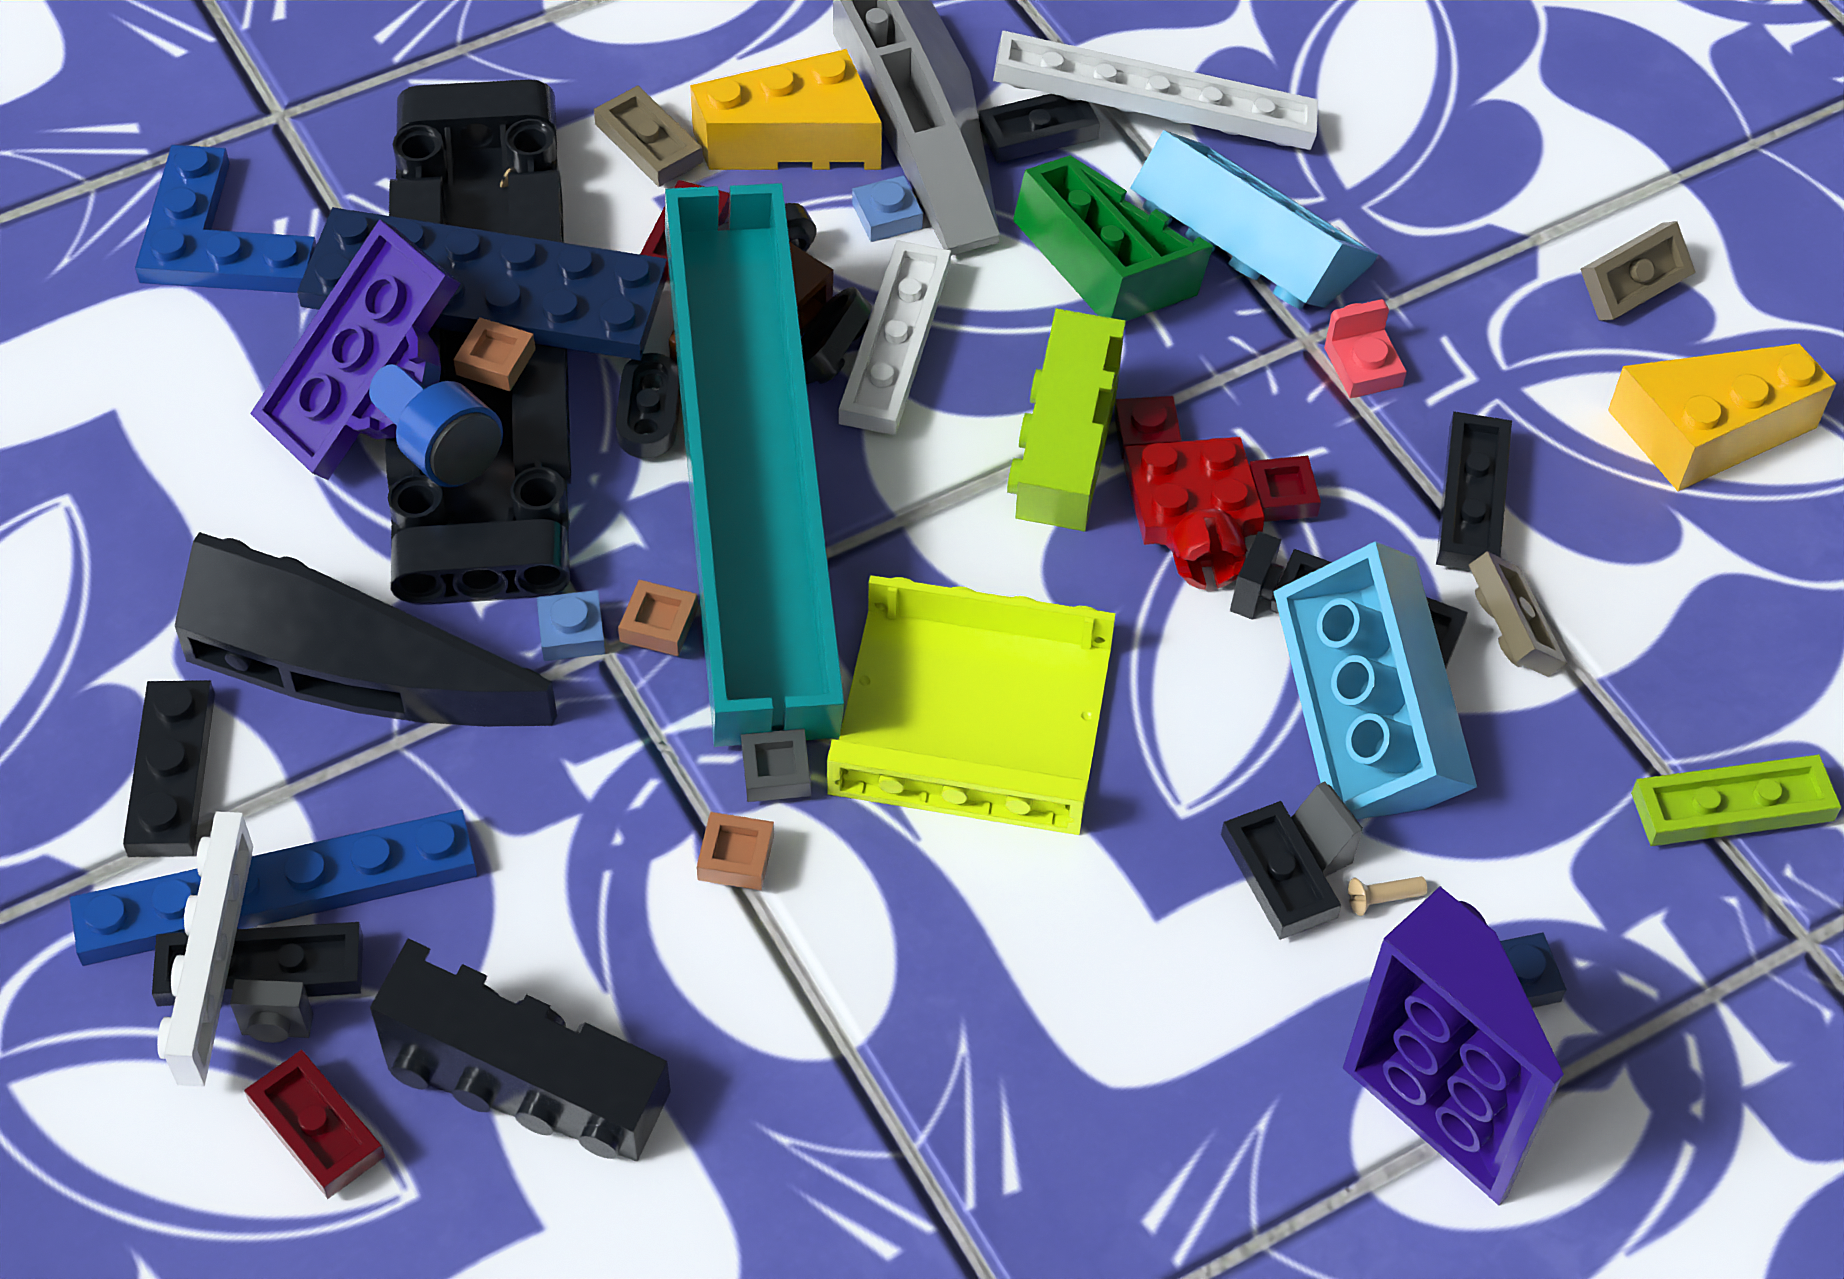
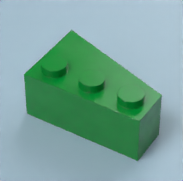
(1105, 245)

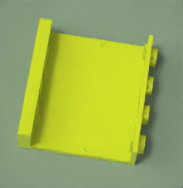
(973, 705)

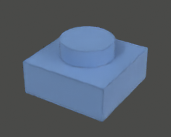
(887, 208)
(570, 625)

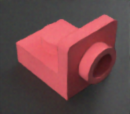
(1363, 350)

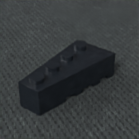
(516, 1057)

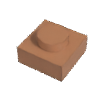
(494, 354)
(658, 617)
(735, 851)

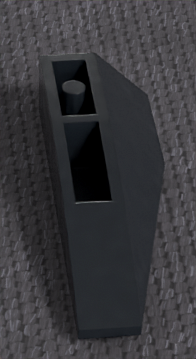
(340, 647)

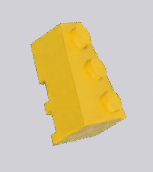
(788, 114)
(1719, 408)

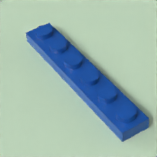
(281, 884)

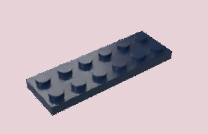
(545, 287)

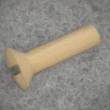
(1364, 895)

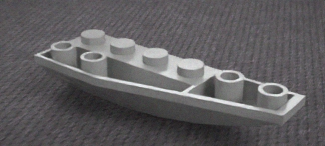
(925, 112)

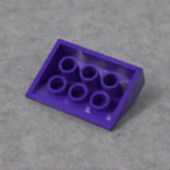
(1455, 1043)

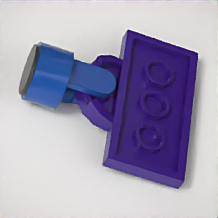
(378, 372)

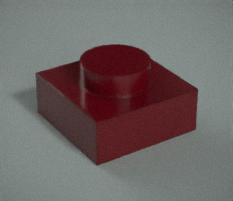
(1146, 421)
(1286, 488)

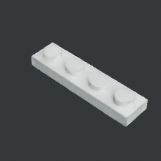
(895, 338)
(202, 973)

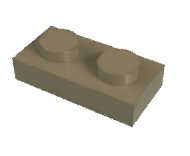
(648, 135)
(1638, 270)
(1509, 600)

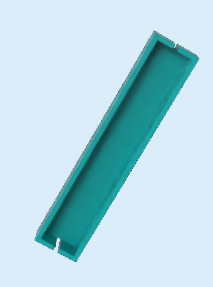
(751, 467)

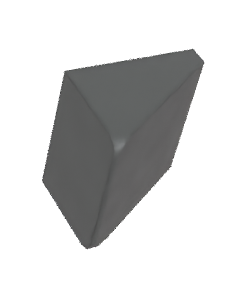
(1328, 829)

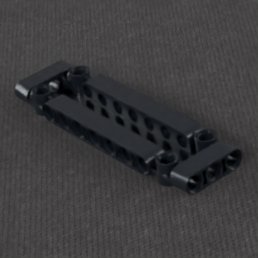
(513, 521)

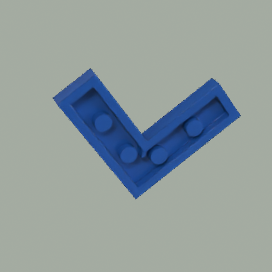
(185, 250)

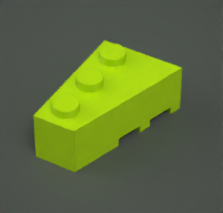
(1069, 421)

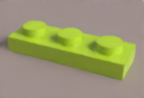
(1735, 800)

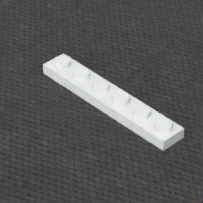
(1156, 90)

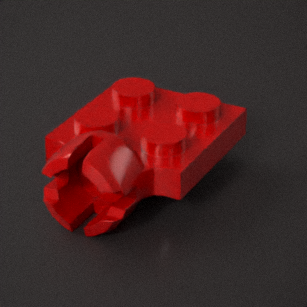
(1196, 503)

